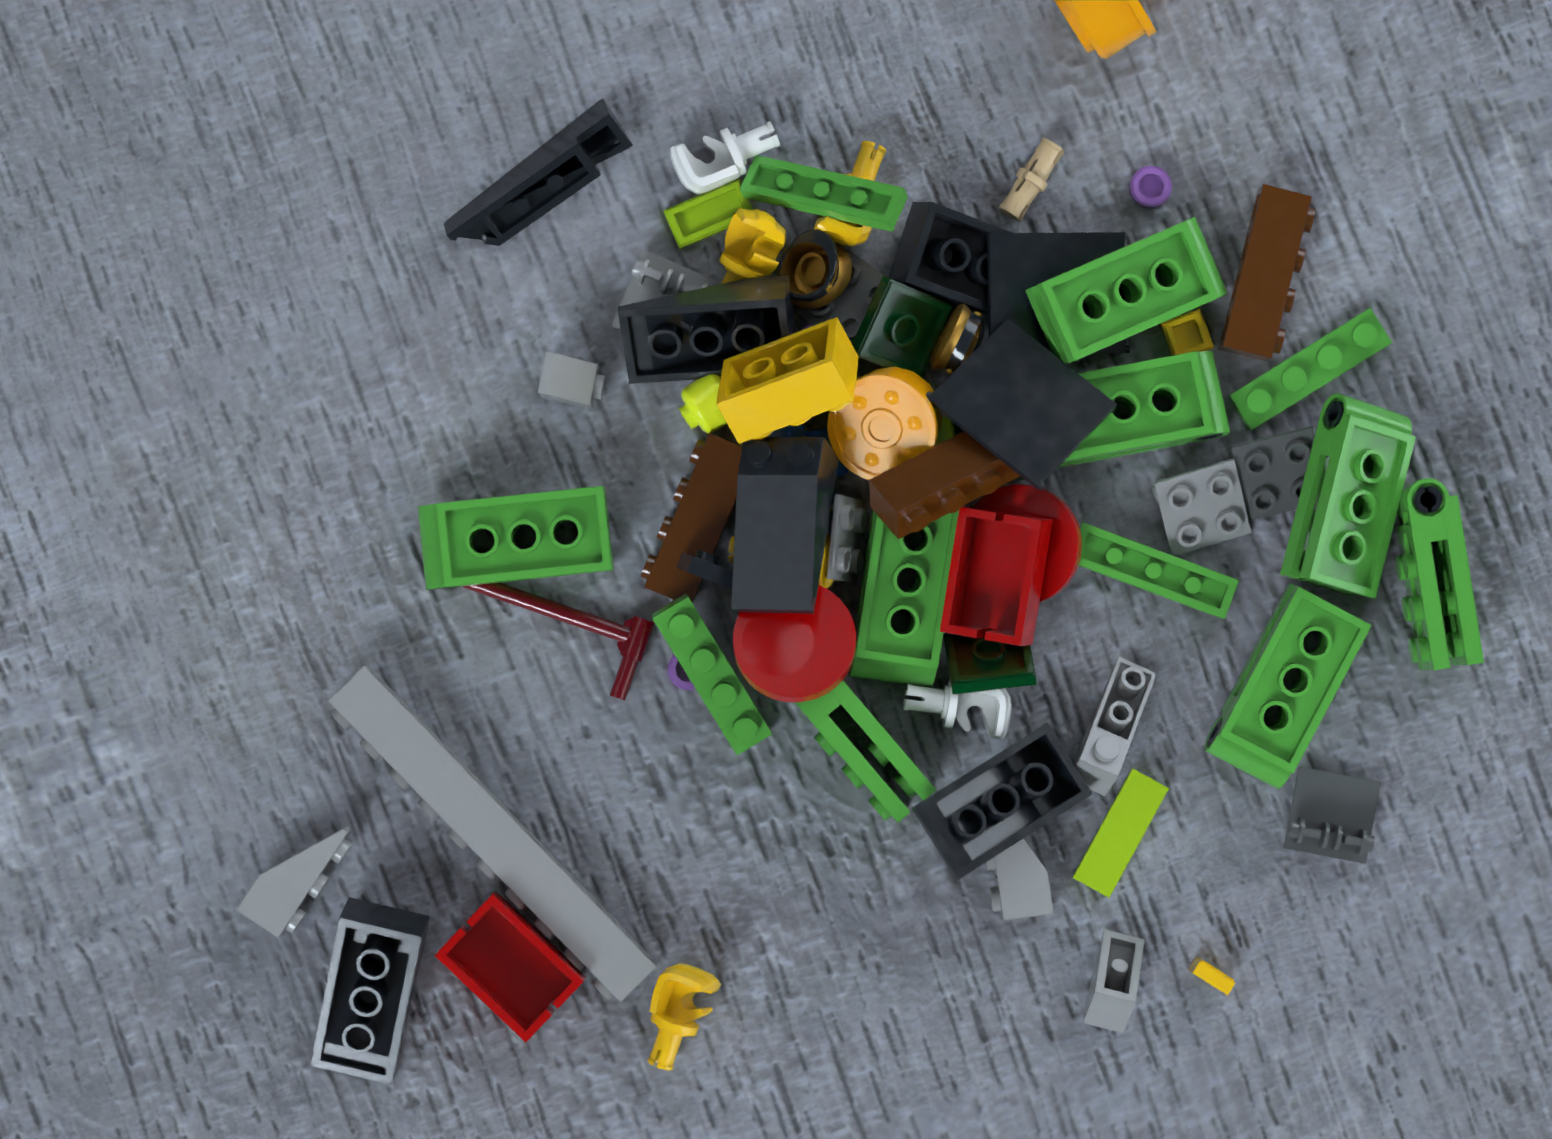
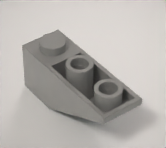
(1113, 725)
(1020, 882)
(281, 891)

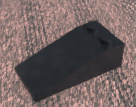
(945, 255)
(700, 328)
(781, 523)
(1001, 801)
(369, 990)

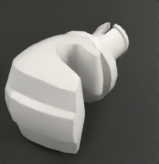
(729, 158)
(993, 705)

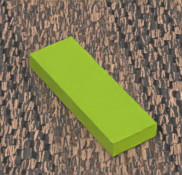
(1120, 832)

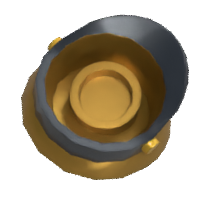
(815, 268)
(958, 339)

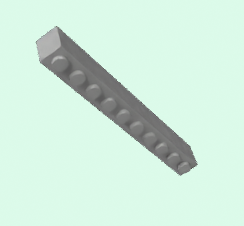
(492, 833)

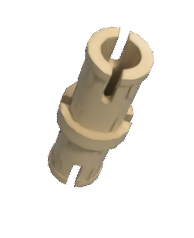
(1031, 179)

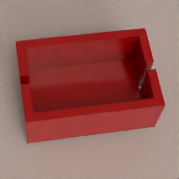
(996, 575)
(510, 966)

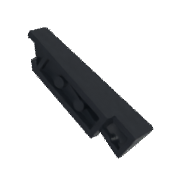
(542, 179)

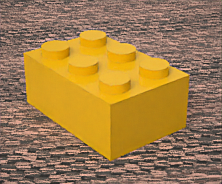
(788, 381)

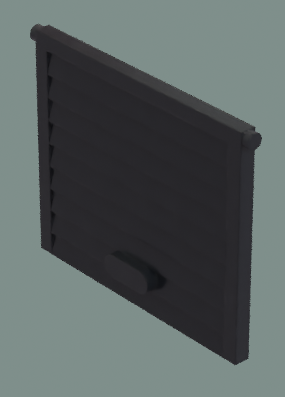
(1029, 259)
(1022, 403)

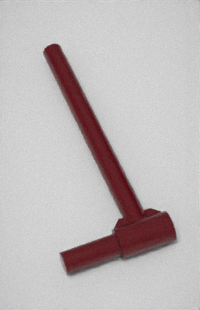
(631, 636)

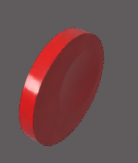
(1065, 536)
(796, 653)

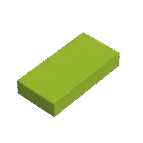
(705, 214)

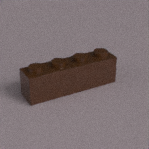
(1266, 272)
(936, 484)
(699, 519)

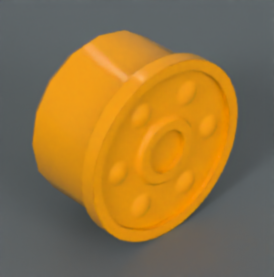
(1106, 24)
(885, 422)

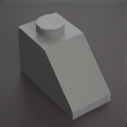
(570, 380)
(1114, 981)

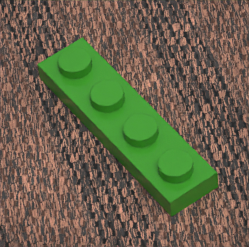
(824, 193)
(1309, 369)
(1156, 571)
(711, 674)

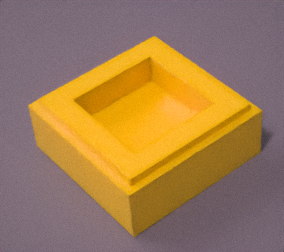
(1187, 333)
(1212, 975)

